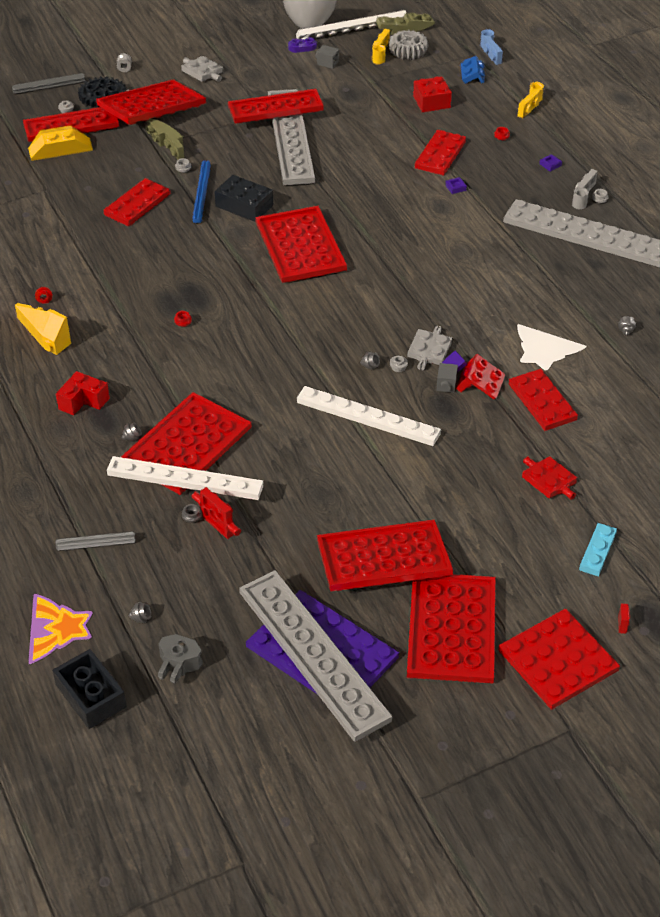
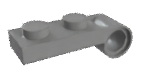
(582, 189)

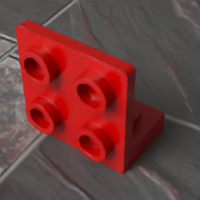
(482, 375)

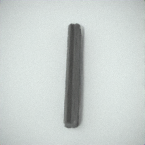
(48, 83)

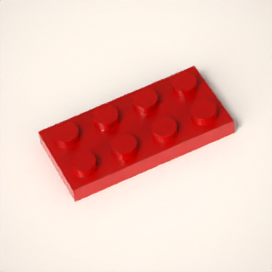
(440, 152)
(136, 202)
(543, 399)

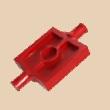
(549, 477)
(216, 512)

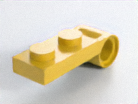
(379, 46)
(532, 100)

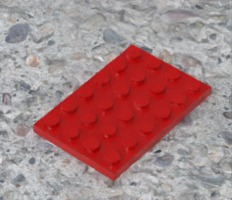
(151, 101)
(300, 244)
(190, 436)
(383, 555)
(452, 629)

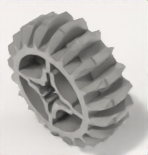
(408, 44)

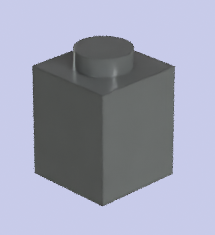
(327, 56)
(447, 377)

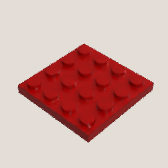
(558, 658)

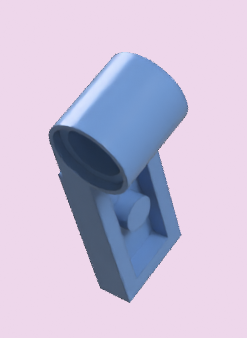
(490, 46)

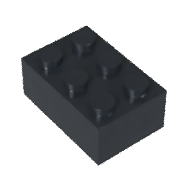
(244, 198)
(89, 688)

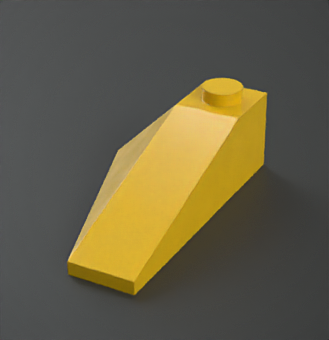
(46, 327)

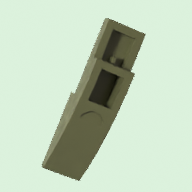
(408, 22)
(166, 136)

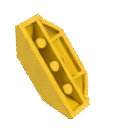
(58, 143)

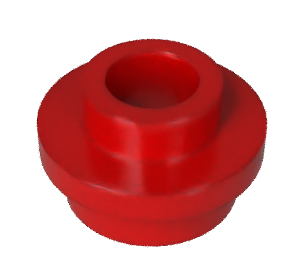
(502, 133)
(46, 291)
(182, 318)

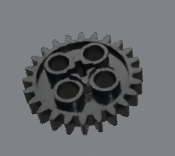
(99, 88)

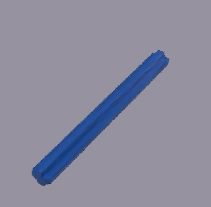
(201, 192)

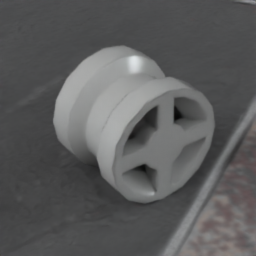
(125, 59)

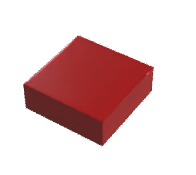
(623, 618)

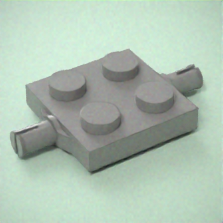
(202, 68)
(429, 347)

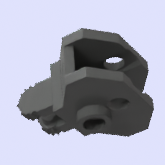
(178, 658)

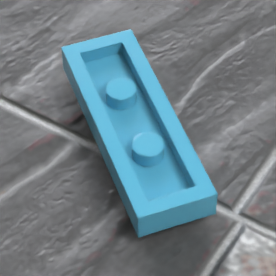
(598, 549)

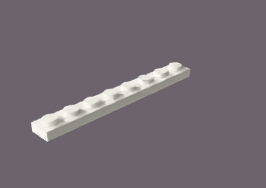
(332, 29)
(369, 416)
(185, 477)

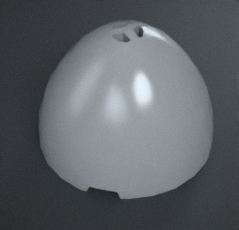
(309, 12)

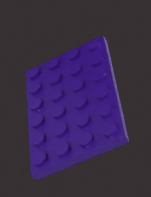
(362, 650)

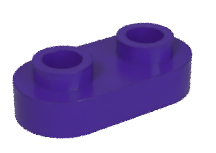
(302, 45)

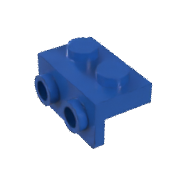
(472, 69)

